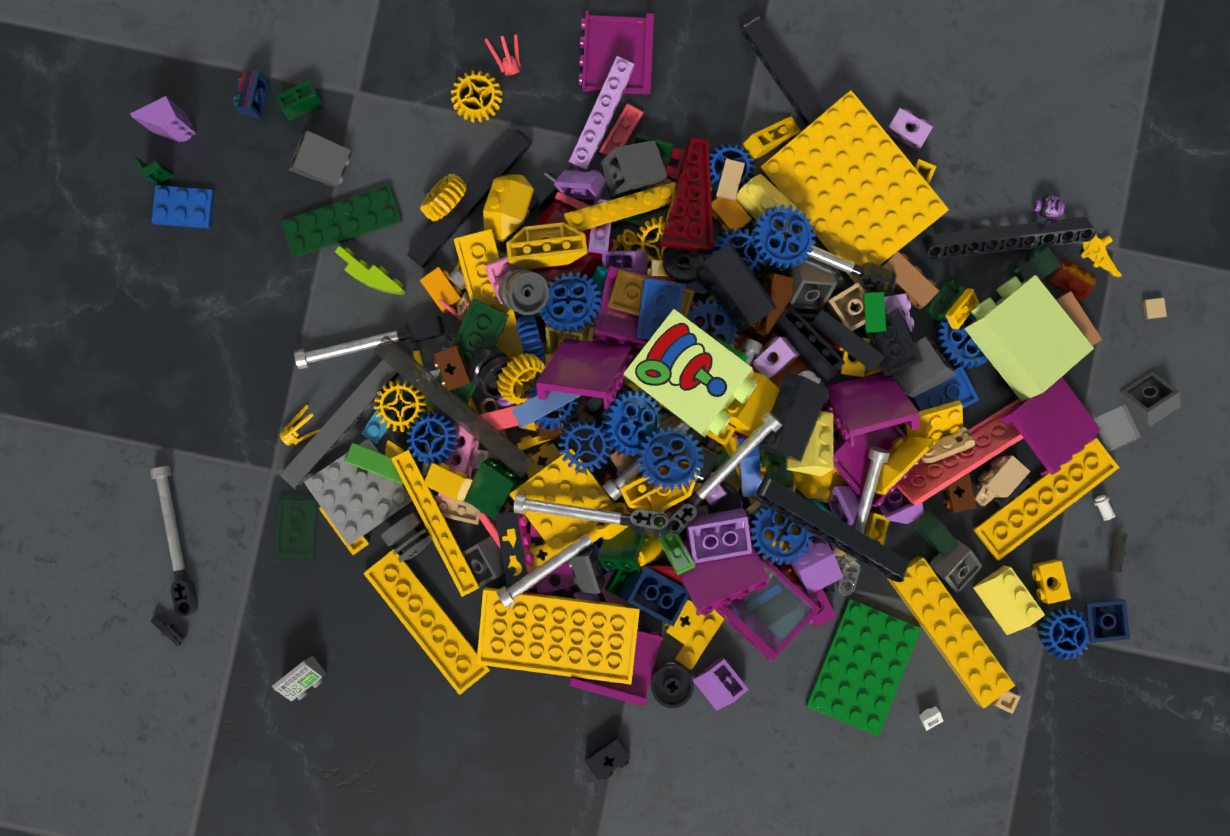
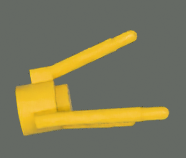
(291, 433)

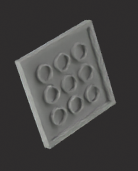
(355, 497)

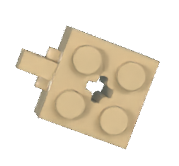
(840, 306)
(1000, 479)

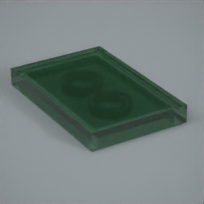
(296, 528)

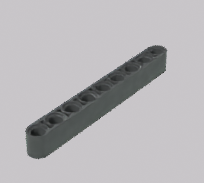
(338, 425)

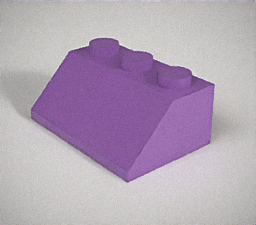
(165, 120)
(719, 535)

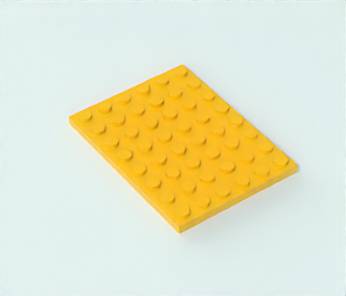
(854, 185)

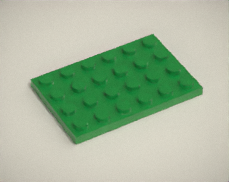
(863, 667)

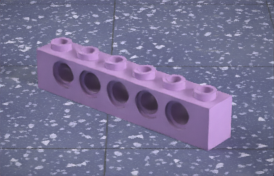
(601, 114)

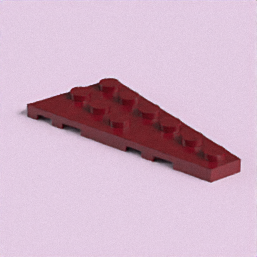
(690, 212)

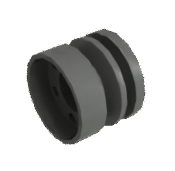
(406, 537)

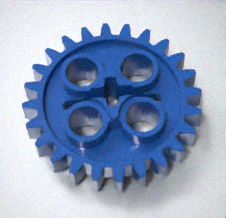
(767, 232)
(571, 303)
(726, 328)
(950, 345)
(618, 417)
(664, 442)
(795, 543)

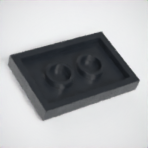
(896, 344)

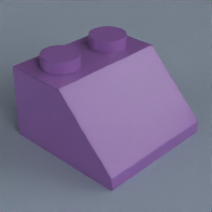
(581, 184)
(817, 567)

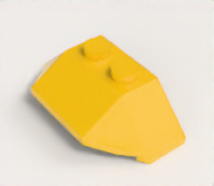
(507, 205)
(546, 246)
(903, 455)
(817, 486)
(644, 496)

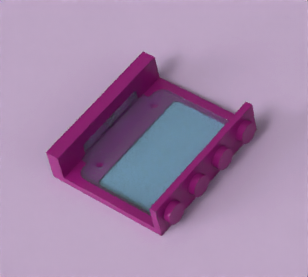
(773, 615)

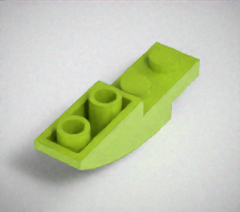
(374, 277)

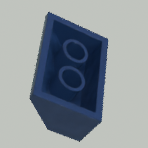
(655, 595)

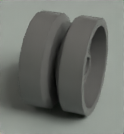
(523, 291)

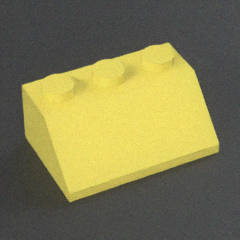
(761, 195)
(819, 452)
(1008, 600)

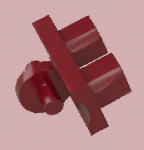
(673, 171)

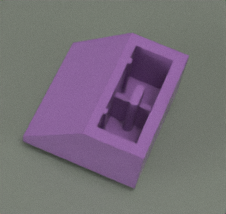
(628, 260)
(720, 684)

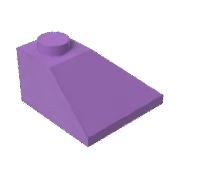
(844, 503)
(899, 508)

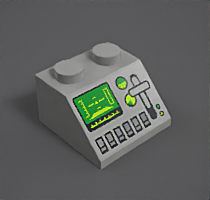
(301, 678)

